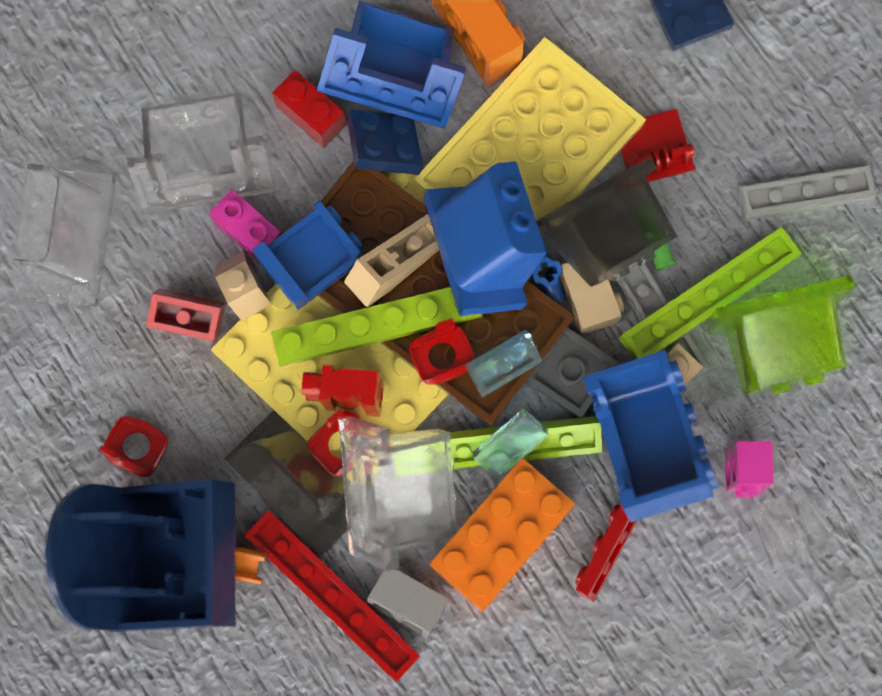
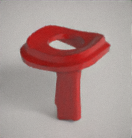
(447, 333)
(121, 430)
(319, 442)

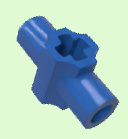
(550, 284)

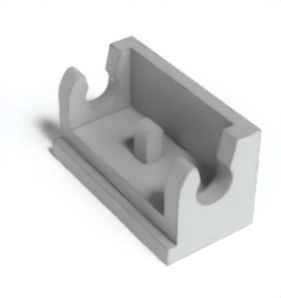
(407, 602)

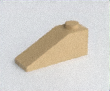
(392, 261)

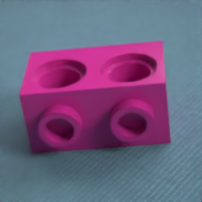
(243, 223)
(749, 468)

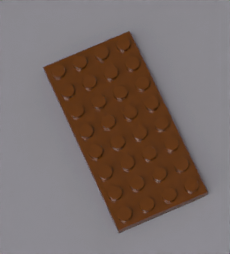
(379, 210)

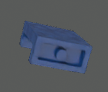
(310, 255)

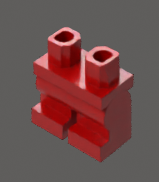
(345, 388)

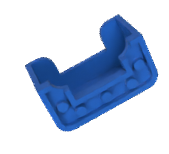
(651, 436)

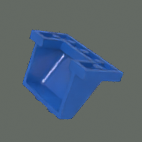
(394, 65)
(487, 239)

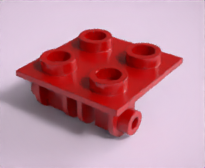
(664, 142)

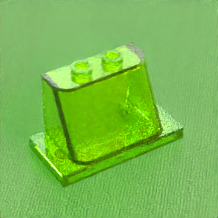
(785, 336)

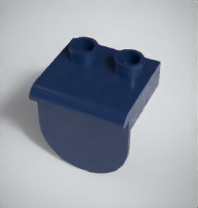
(144, 556)

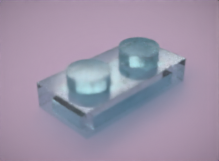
(503, 363)
(510, 444)

